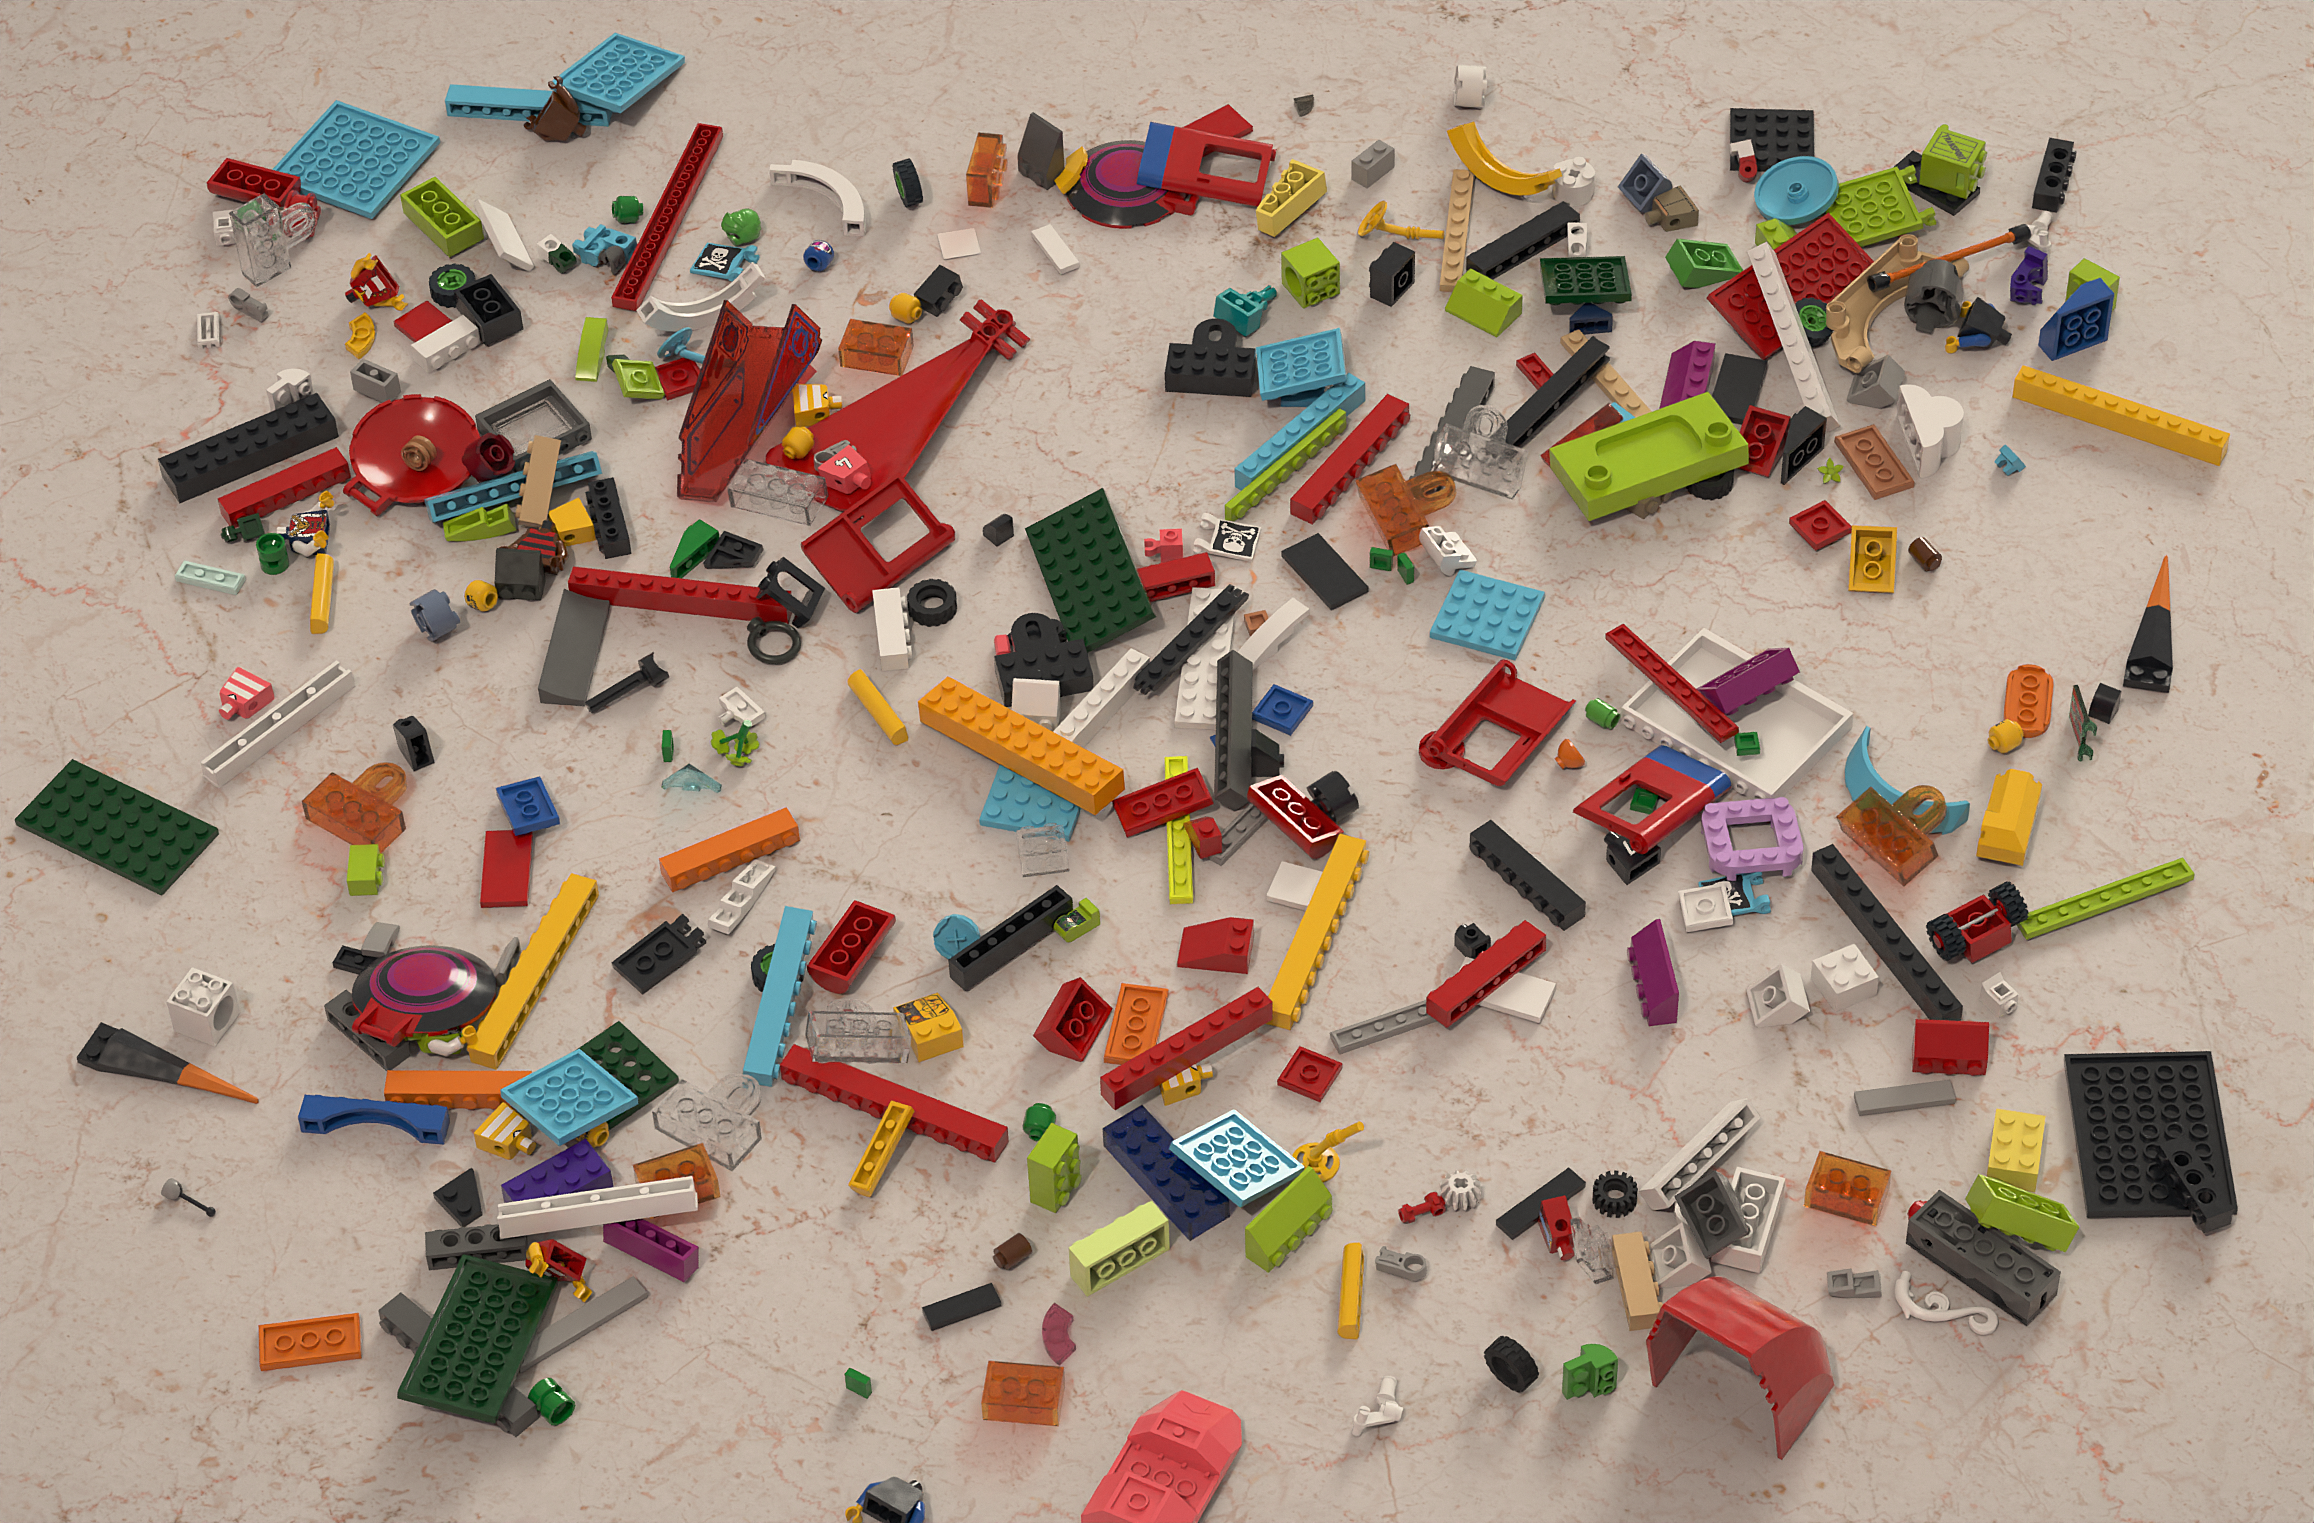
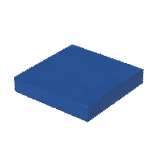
(1282, 709)

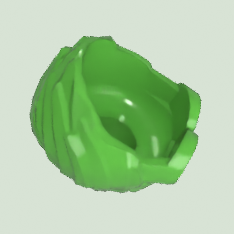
(744, 224)

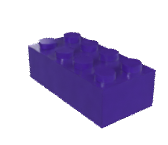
(566, 1173)

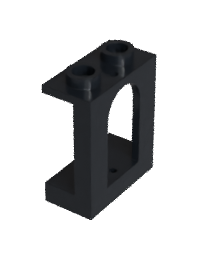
(802, 610)

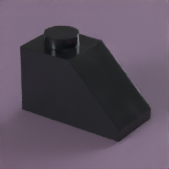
(1265, 755)

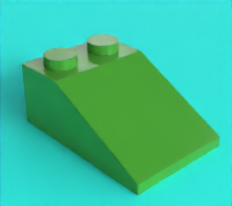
(1702, 262)

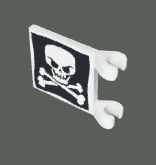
(1229, 538)

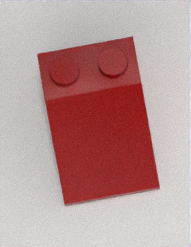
(1766, 439)
(1218, 945)

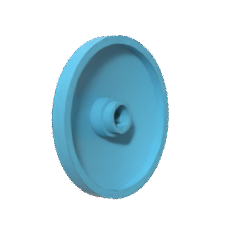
(1796, 190)

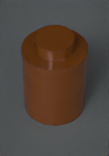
(1925, 554)
(1012, 1251)

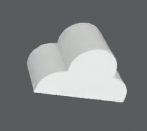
(1929, 427)

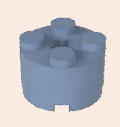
(434, 614)

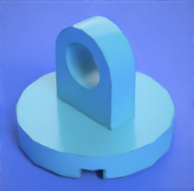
(954, 934)

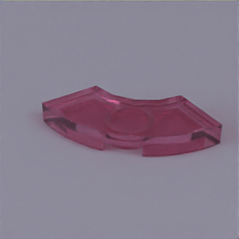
(1055, 1334)

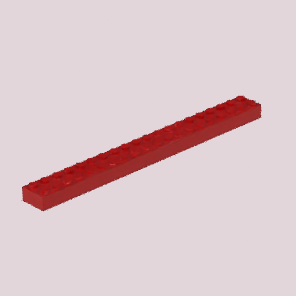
(667, 217)

